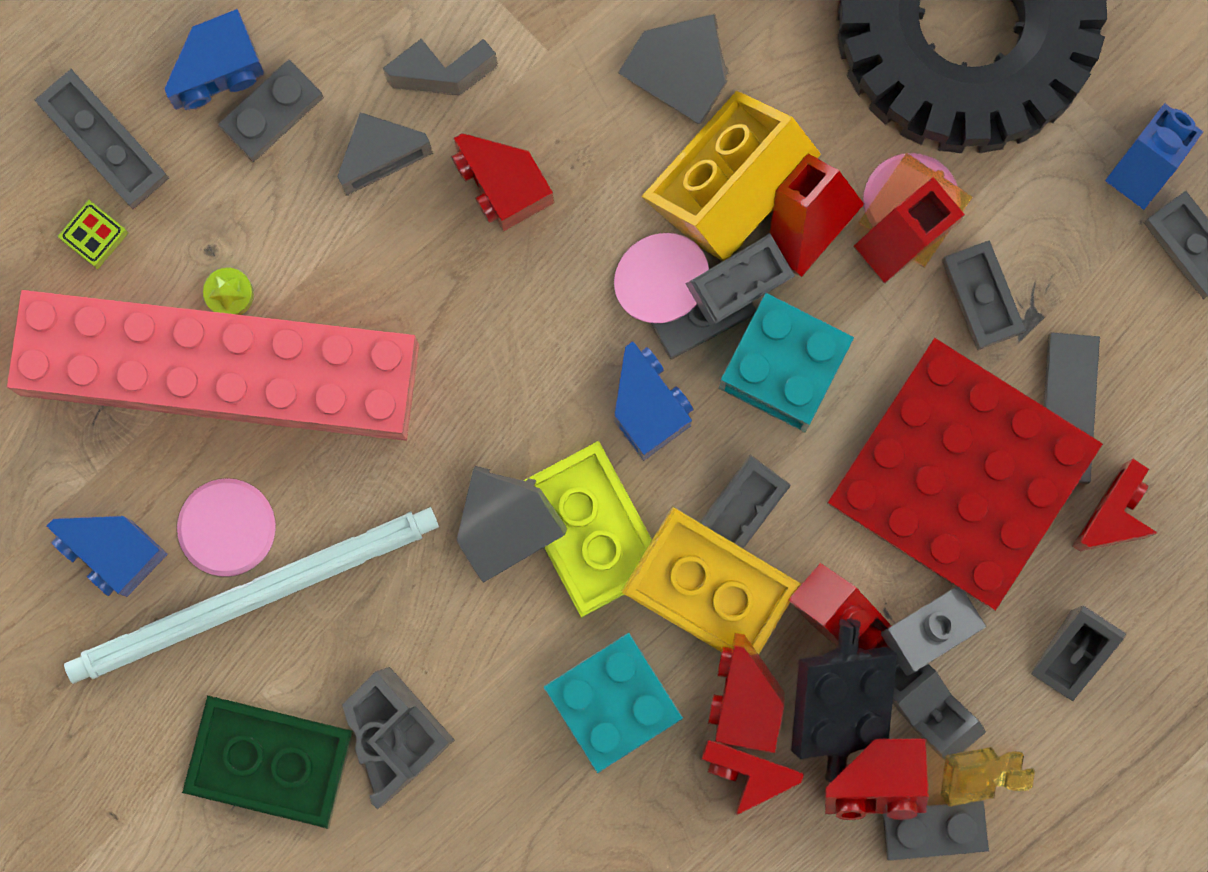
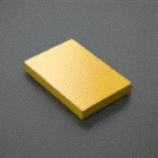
(709, 584)

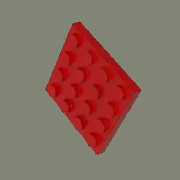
(965, 474)

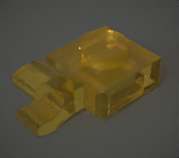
(976, 773)

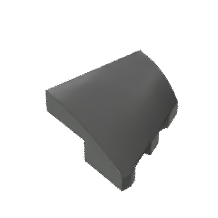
(393, 733)

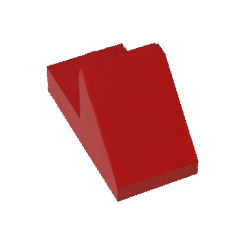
(1109, 521)
(763, 777)

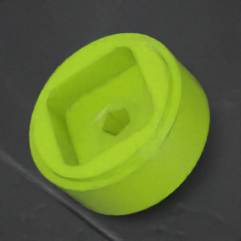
(228, 291)

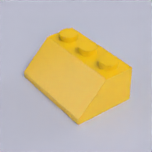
(730, 174)

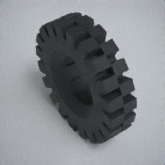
(966, 103)

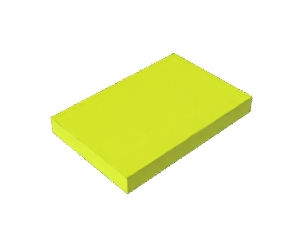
(602, 526)

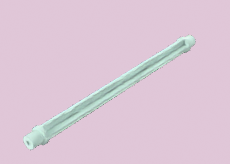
(250, 595)

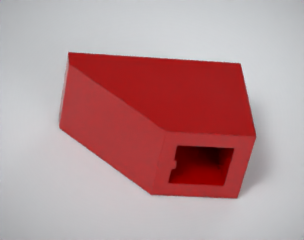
(505, 176)
(811, 212)
(909, 230)
(830, 598)
(751, 699)
(882, 779)

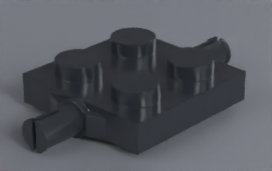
(843, 700)

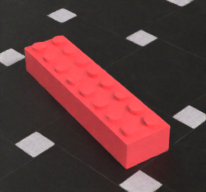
(213, 365)

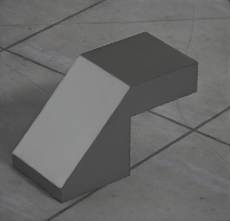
(422, 71)
(935, 711)

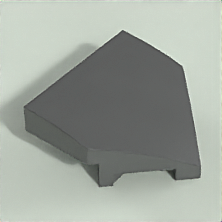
(680, 65)
(505, 522)

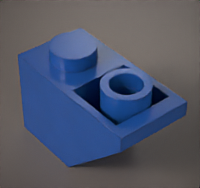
(213, 59)
(1154, 155)
(645, 406)
(112, 547)

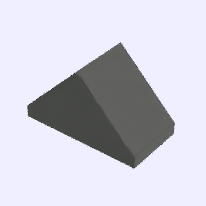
(379, 150)
(1077, 652)

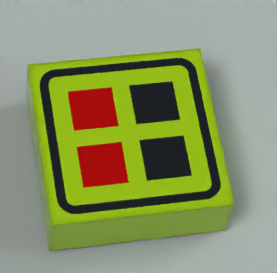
(93, 234)

